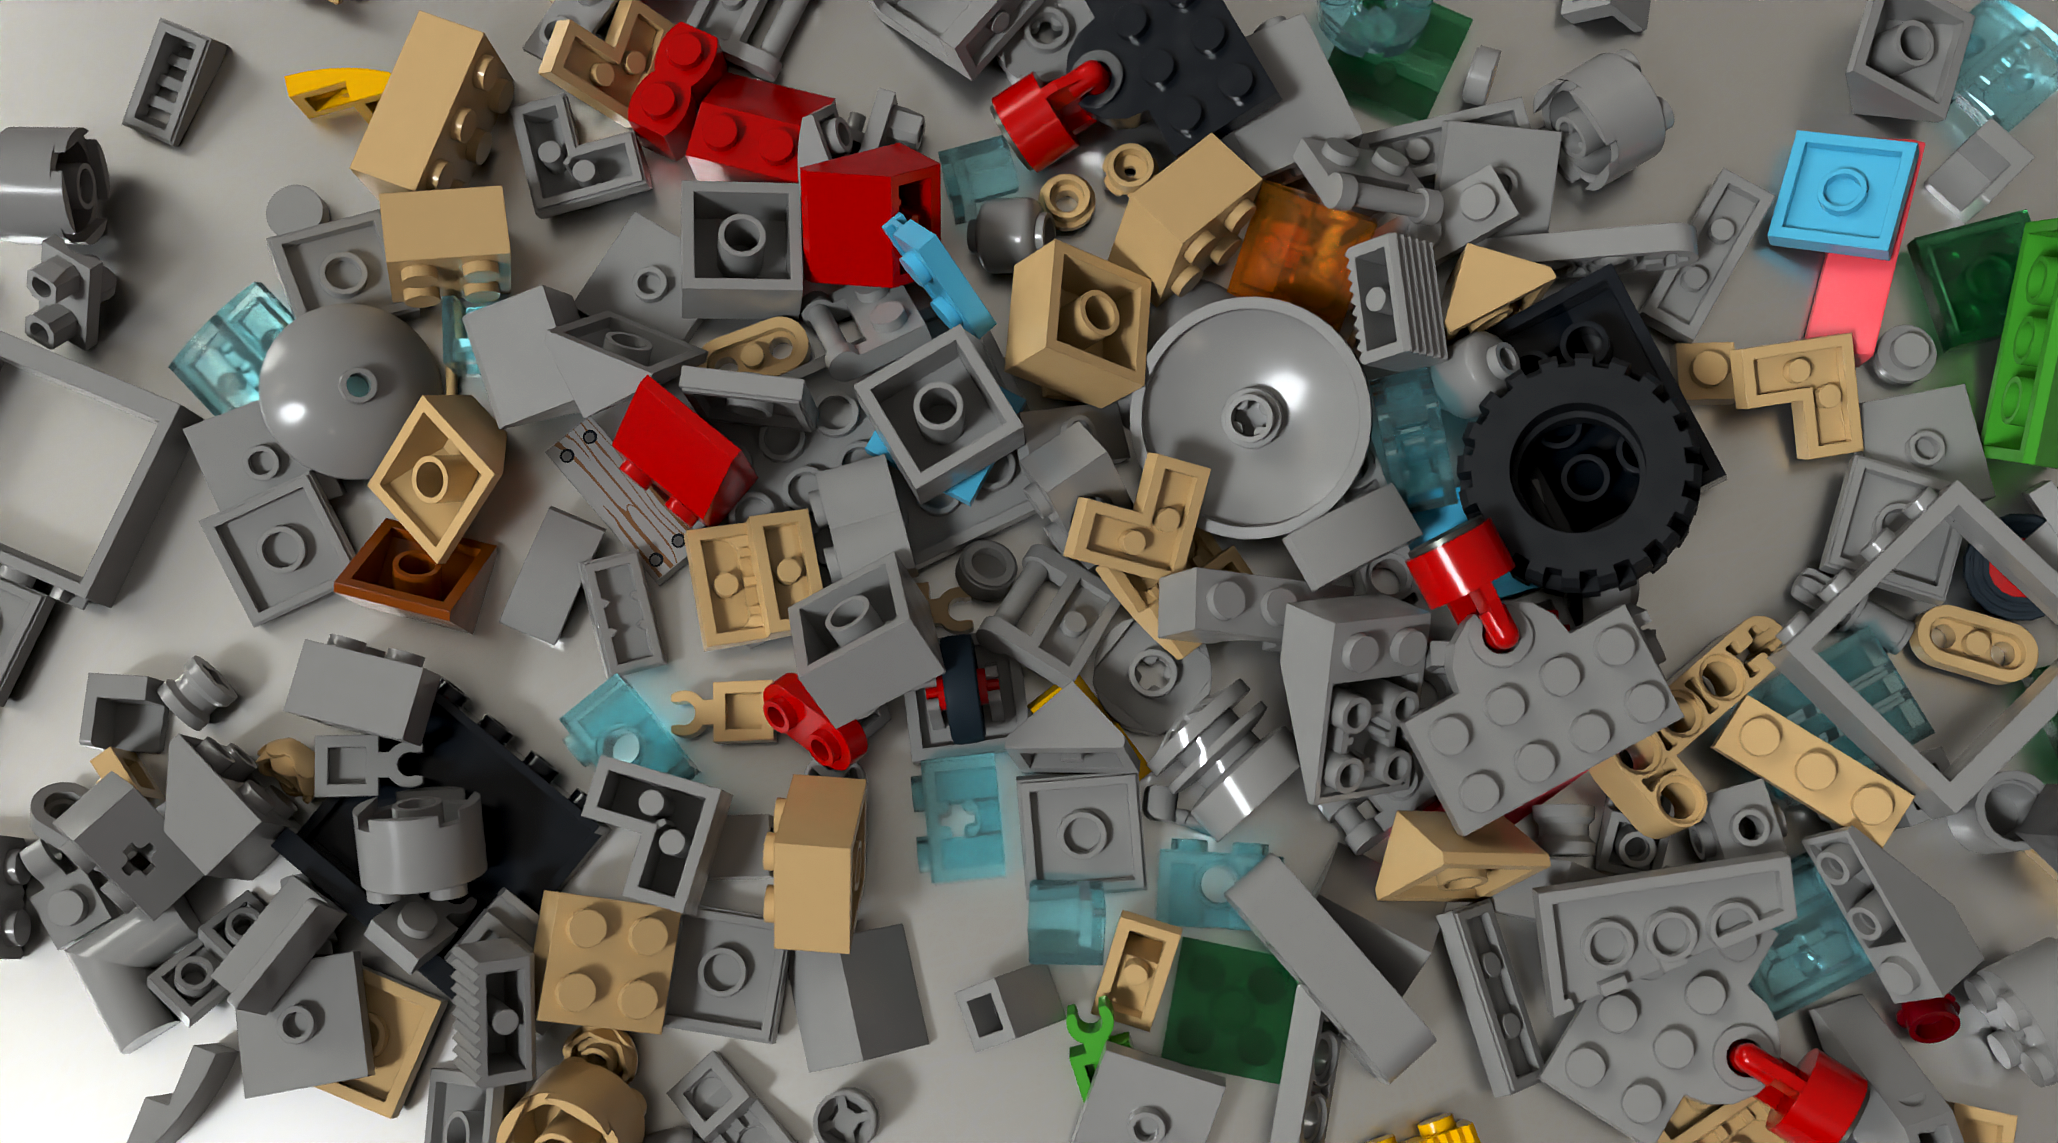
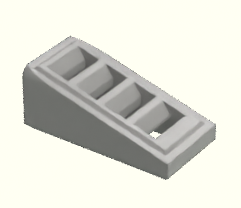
(154, 73)

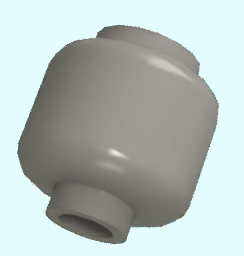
(1009, 232)
(1473, 369)

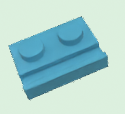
(937, 272)

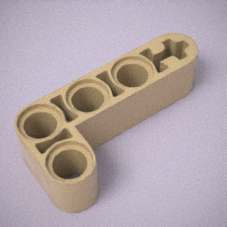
(1655, 758)

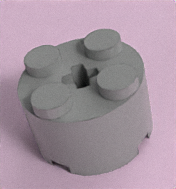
(1605, 118)
(51, 185)
(420, 844)
(2022, 1009)

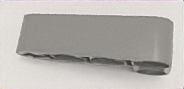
(1330, 969)

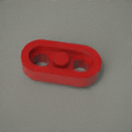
(794, 712)

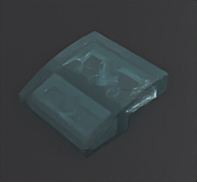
(2006, 65)
(227, 353)
(1811, 952)

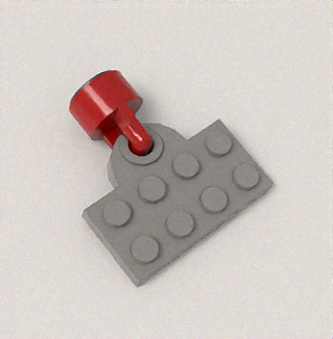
(1526, 691)
(1703, 1040)

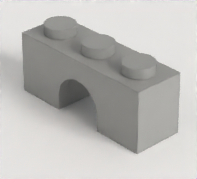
(1231, 606)

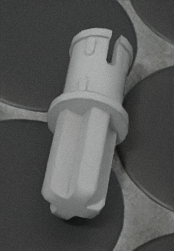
(1887, 626)

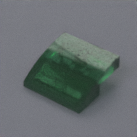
(1413, 78)

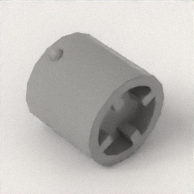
(1996, 814)

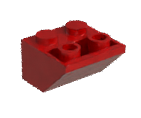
(849, 203)

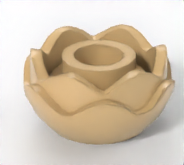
(291, 765)
(611, 1044)

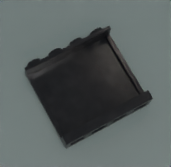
(529, 821)

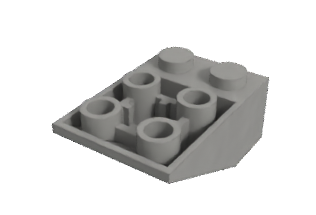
(1348, 682)

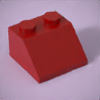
(750, 131)
(682, 456)

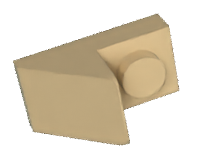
(1137, 968)

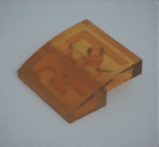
(1298, 252)

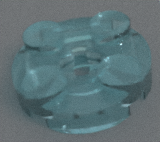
(1373, 30)

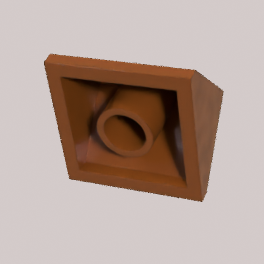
(403, 580)

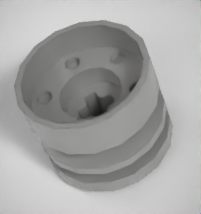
(1226, 759)

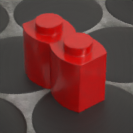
(670, 97)

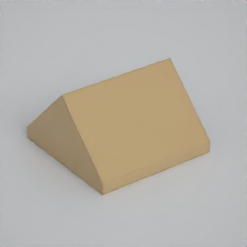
(1489, 289)
(1435, 864)

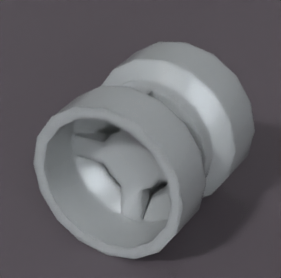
(836, 1122)

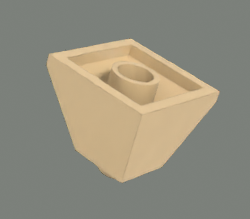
(441, 470)

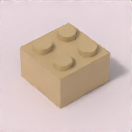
(1186, 218)
(446, 245)
(1078, 324)
(817, 863)
(603, 962)

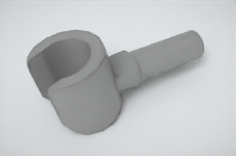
(1161, 806)

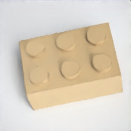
(434, 111)

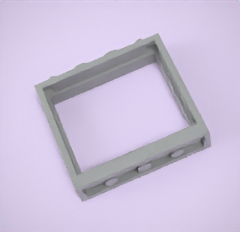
(143, 495)
(1934, 792)

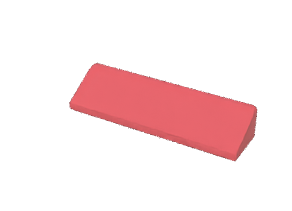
(1856, 290)

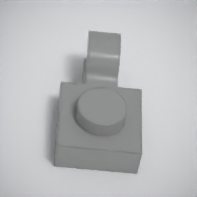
(71, 900)

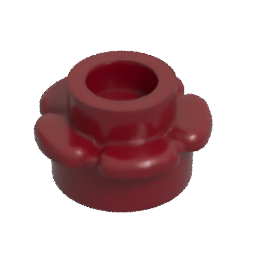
(1930, 1018)

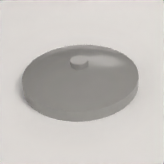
(1265, 405)

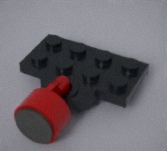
(1139, 64)

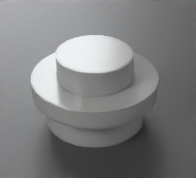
(1905, 354)

